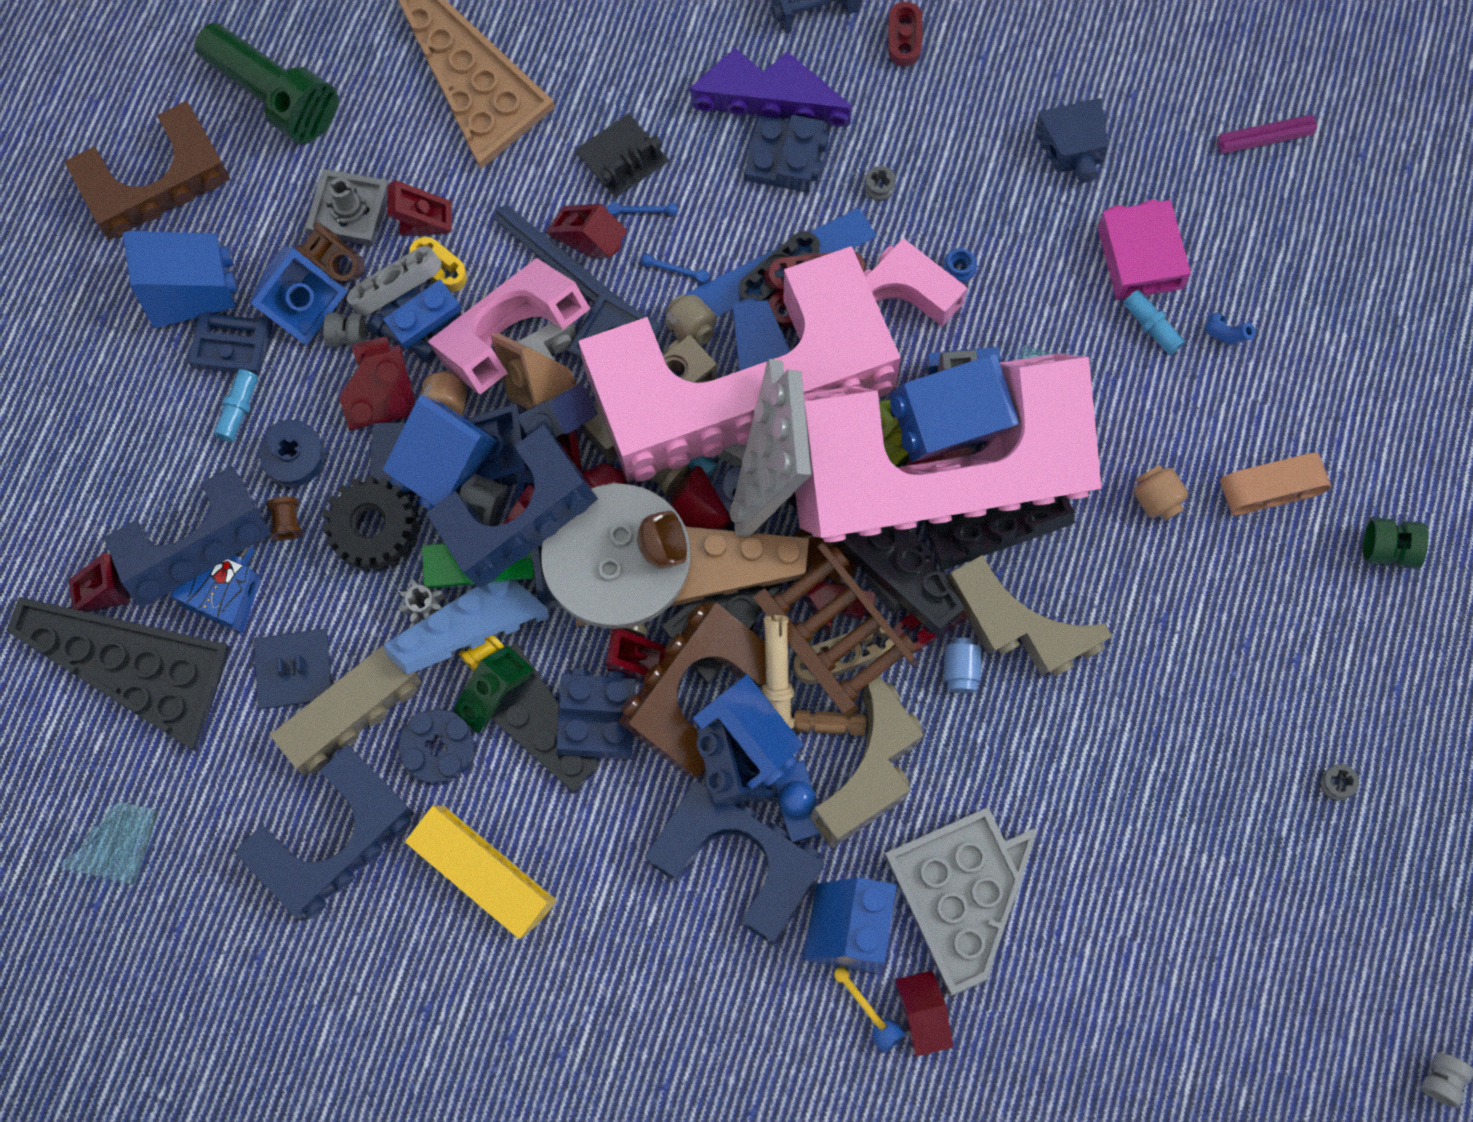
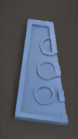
(465, 624)

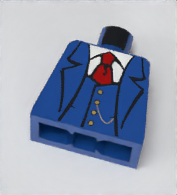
(222, 592)

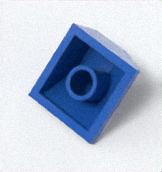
(296, 294)

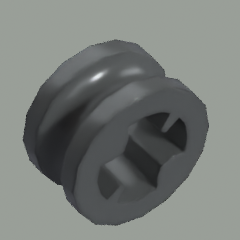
(876, 173)
(1330, 790)

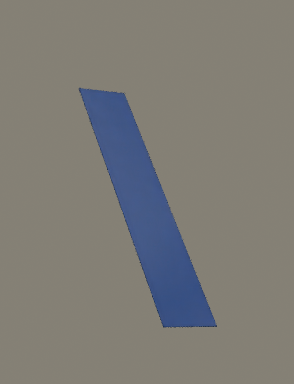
(845, 231)

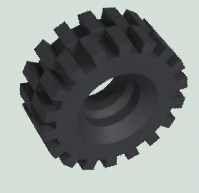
(383, 548)

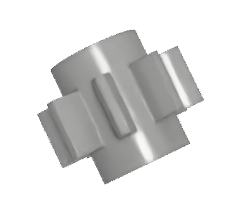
(412, 602)

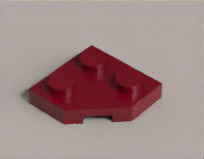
(378, 389)

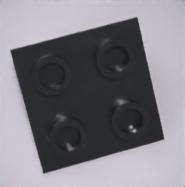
(622, 155)

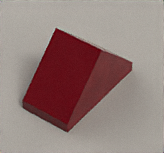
(699, 503)
(97, 586)
(633, 654)
(924, 1013)

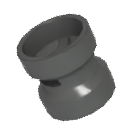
(344, 329)

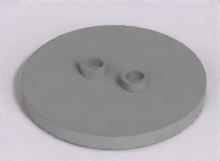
(597, 562)

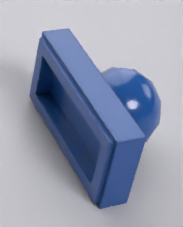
(797, 802)

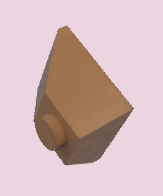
(530, 374)

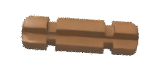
(830, 722)

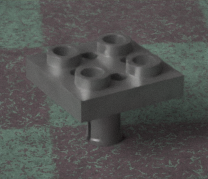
(339, 191)

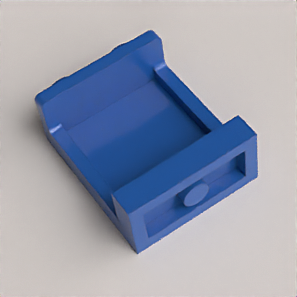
(756, 729)

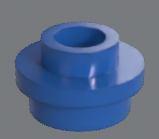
(963, 257)

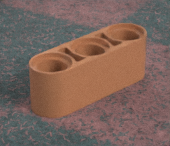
(1275, 484)

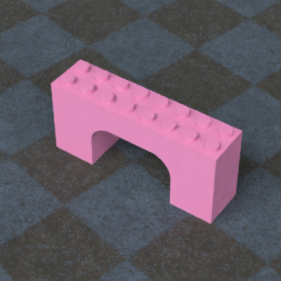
(669, 421)
(1039, 459)

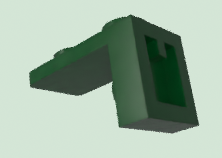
(488, 686)

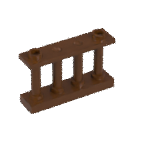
(822, 663)

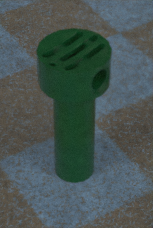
(294, 99)

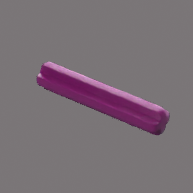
(1267, 133)

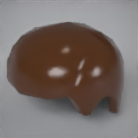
(662, 540)

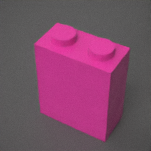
(1143, 249)

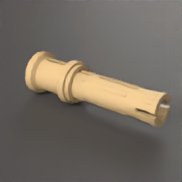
(777, 685)

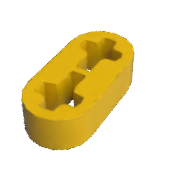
(448, 261)

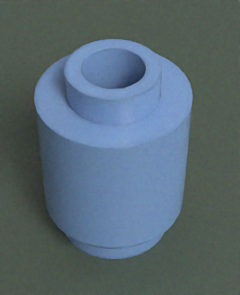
(962, 665)

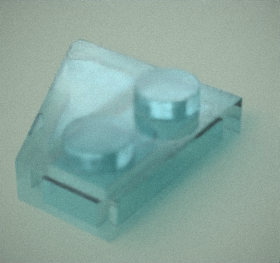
(116, 845)

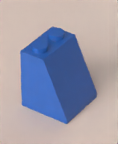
(179, 274)
(953, 408)
(436, 452)
(850, 924)

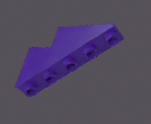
(778, 92)

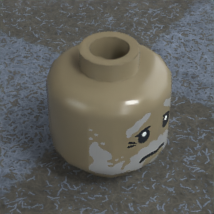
(690, 316)

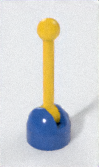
(885, 1032)

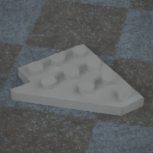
(776, 450)
(962, 892)

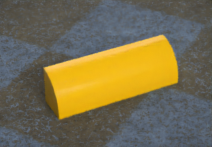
(480, 871)

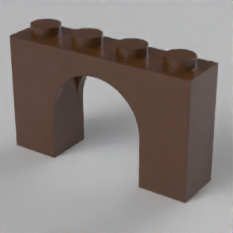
(123, 207)
(655, 712)

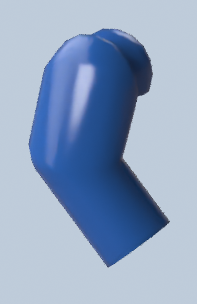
(1228, 335)

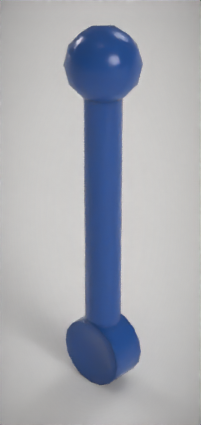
(615, 209)
(701, 276)

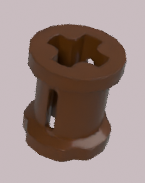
(284, 518)

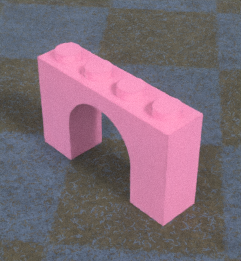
(915, 278)
(531, 292)

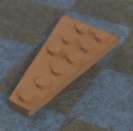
(481, 85)
(734, 562)

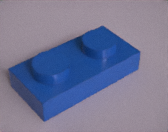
(422, 314)

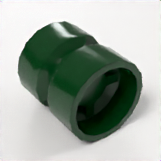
(1400, 543)

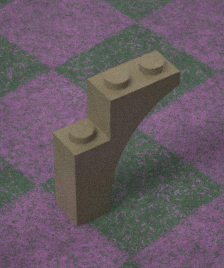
(1002, 619)
(876, 783)

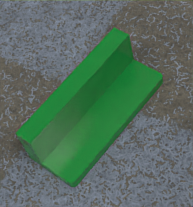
(443, 571)

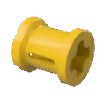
(473, 656)

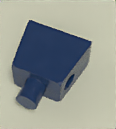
(1074, 137)

